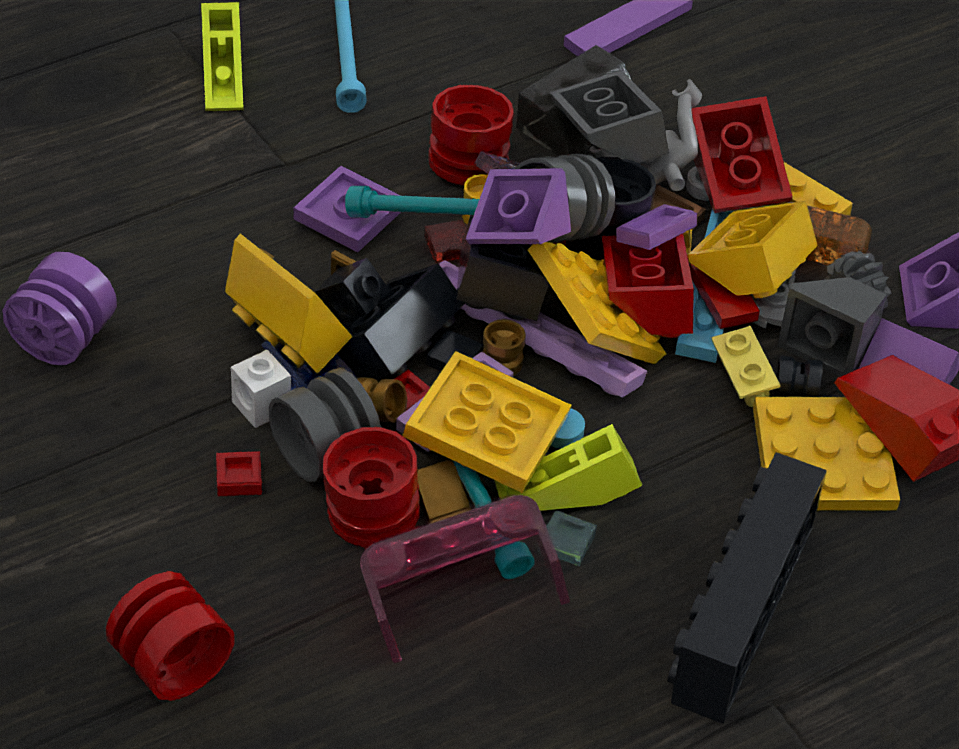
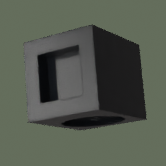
(353, 290)

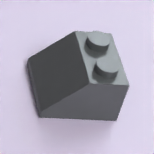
(831, 322)

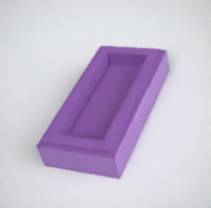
(656, 226)

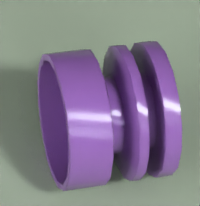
(59, 308)

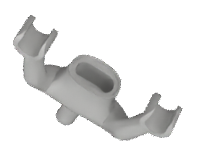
(680, 151)

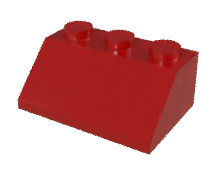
(651, 285)

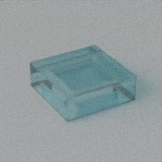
(570, 537)

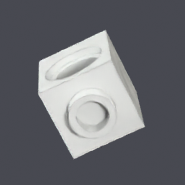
(256, 384)

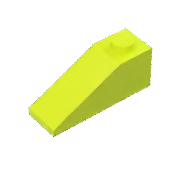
(222, 56)
(582, 474)

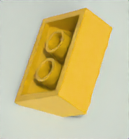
(757, 248)
(282, 307)

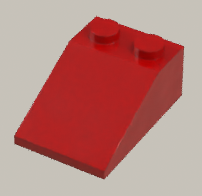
(740, 155)
(908, 413)

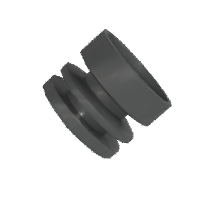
(588, 191)
(315, 416)

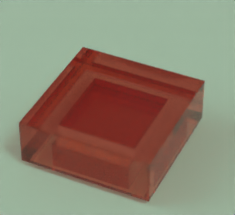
(445, 240)

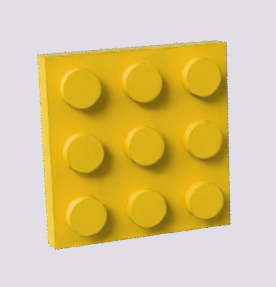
(584, 293)
(487, 421)
(834, 438)

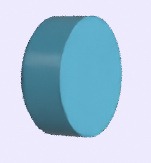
(571, 430)

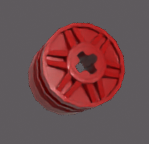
(463, 125)
(371, 485)
(169, 635)

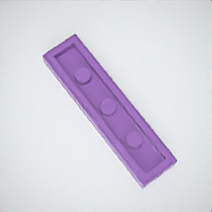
(625, 24)

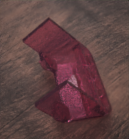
(450, 541)

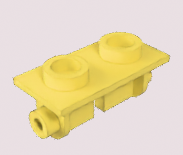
(746, 364)

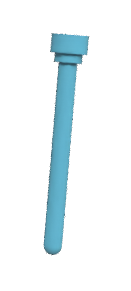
(350, 92)

